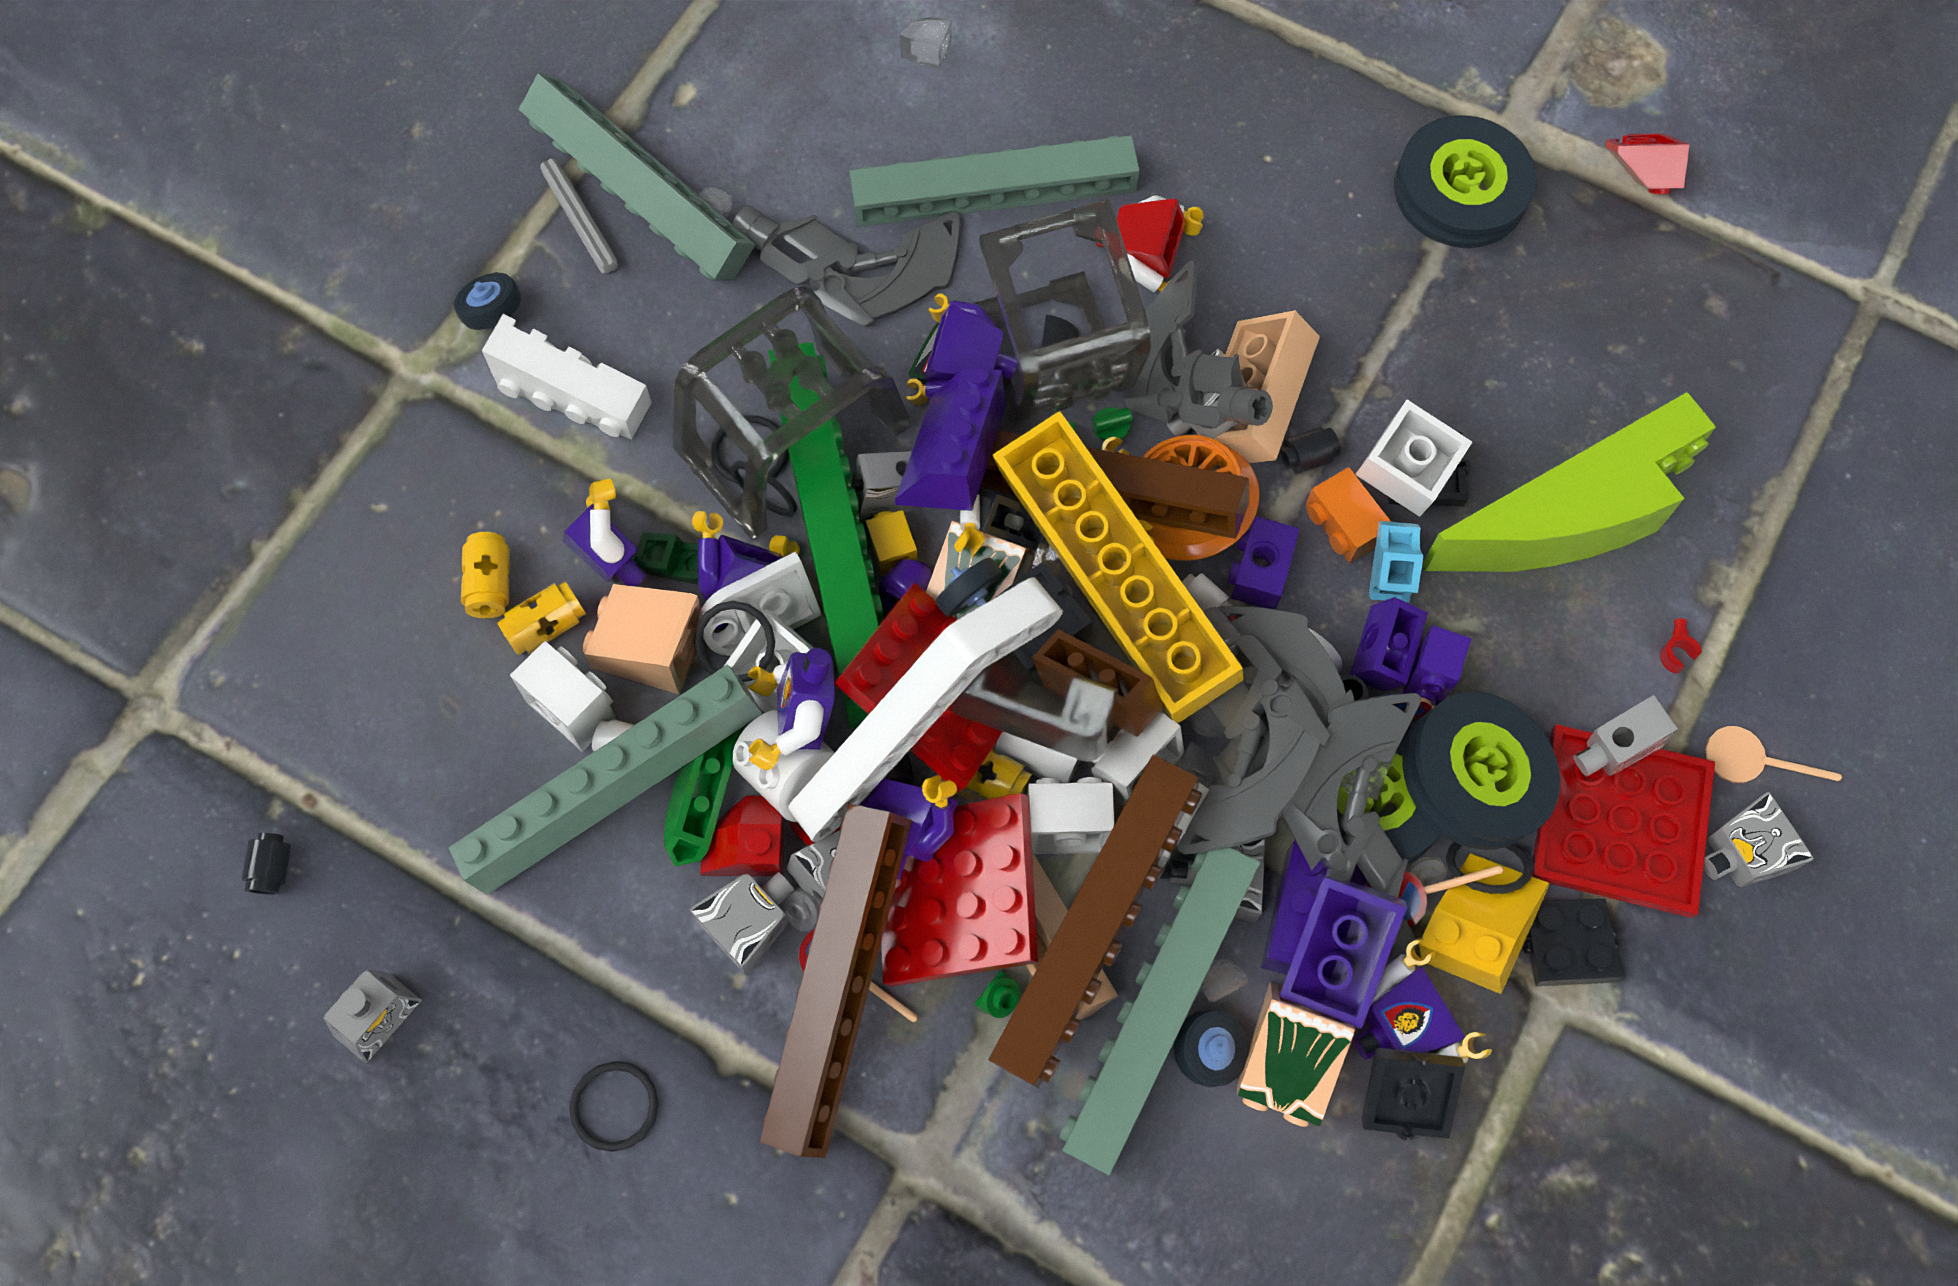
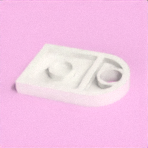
(776, 588)

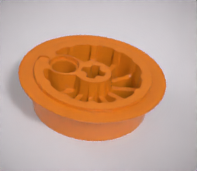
(1188, 544)

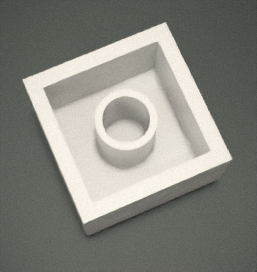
(1414, 458)
(563, 693)
(1070, 815)

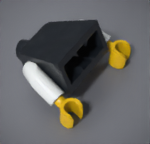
(999, 518)

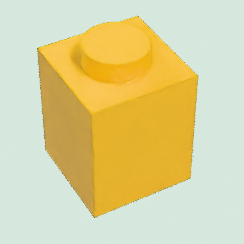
(890, 539)

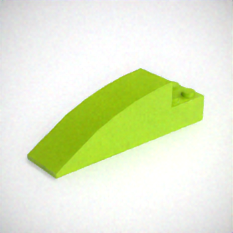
(1586, 503)

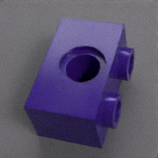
(1269, 542)
(1389, 644)
(1437, 664)

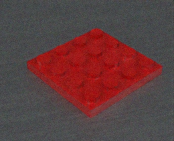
(953, 743)
(1628, 832)
(968, 903)

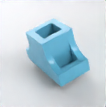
(1396, 561)

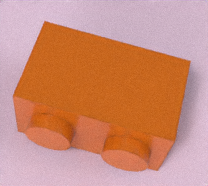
(1346, 514)

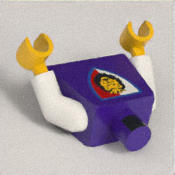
(600, 541)
(803, 704)
(1412, 1015)

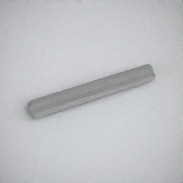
(579, 216)

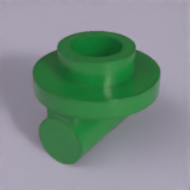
(1111, 423)
(999, 997)

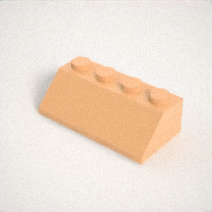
(1275, 359)

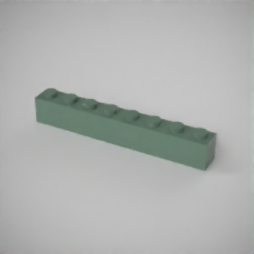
(636, 178)
(994, 180)
(605, 781)
(1159, 1009)

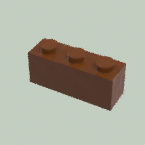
(1067, 657)

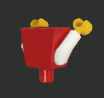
(1153, 235)

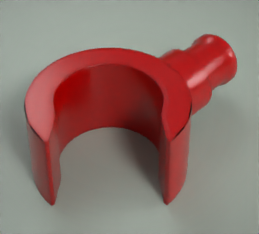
(1680, 639)

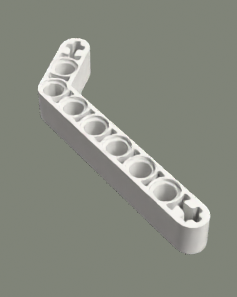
(920, 700)

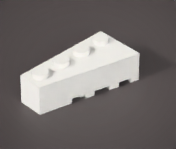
(564, 380)

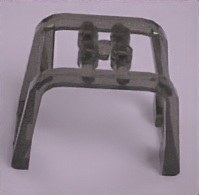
(1084, 364)
(773, 382)

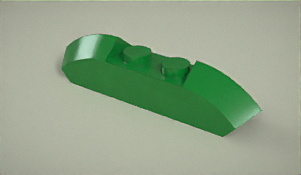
(697, 802)

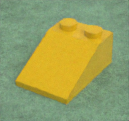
(1482, 932)

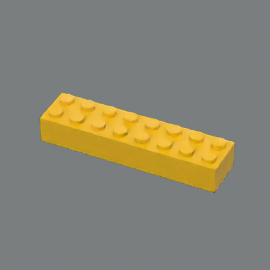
(1118, 567)

